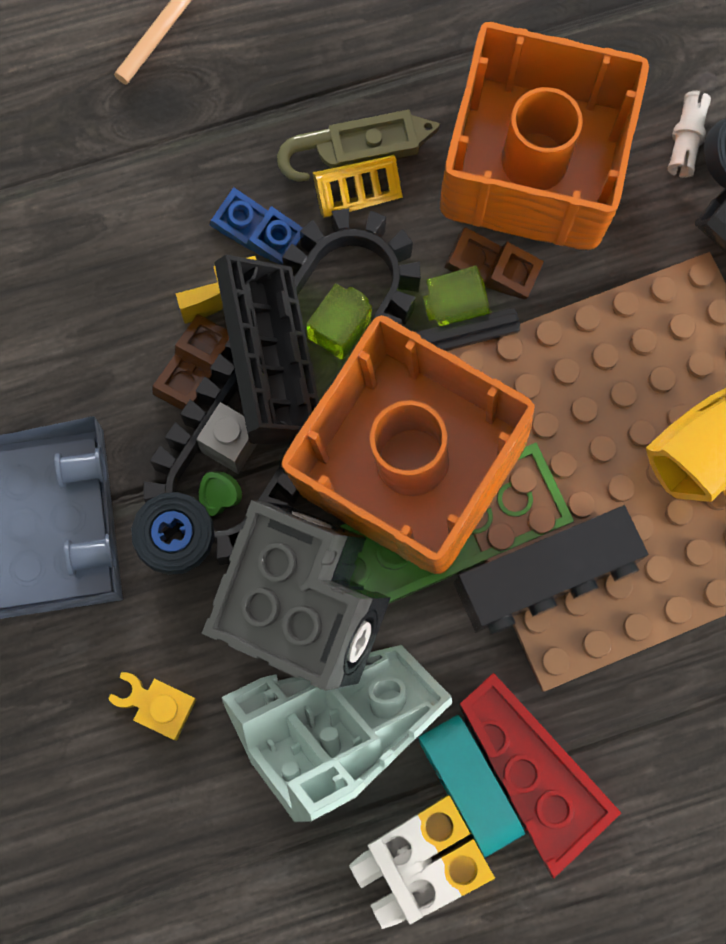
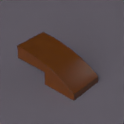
(501, 267)
(191, 363)

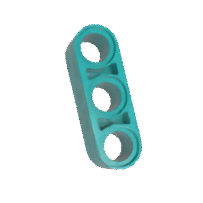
(471, 785)

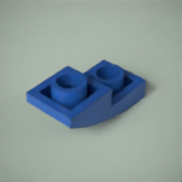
(254, 227)

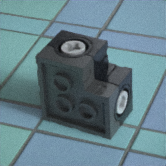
(295, 599)

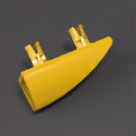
(692, 452)

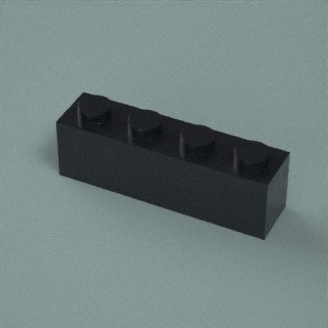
(550, 569)

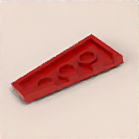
(544, 784)

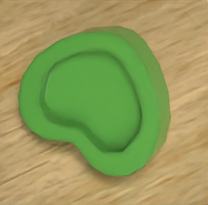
(218, 492)

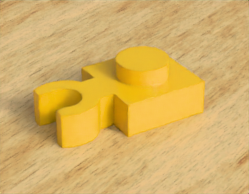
(160, 707)

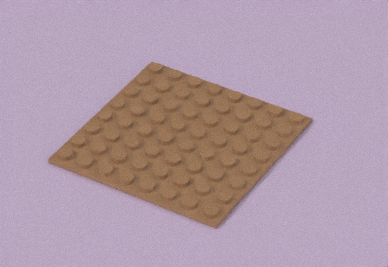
(602, 390)

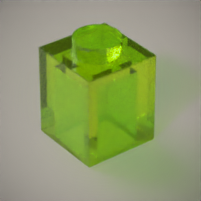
(456, 296)
(339, 320)

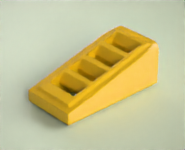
(324, 194)

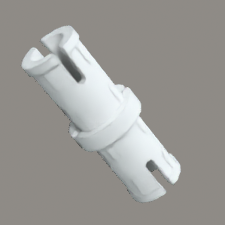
(689, 134)

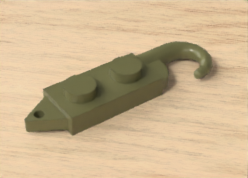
(359, 141)

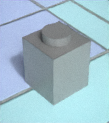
(226, 438)

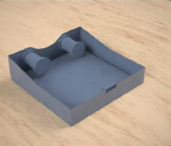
(56, 520)

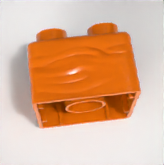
(543, 137)
(409, 445)

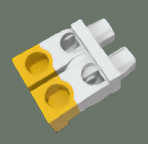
(406, 862)

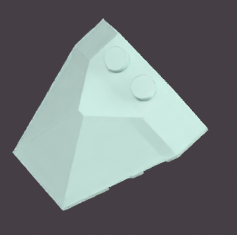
(333, 743)

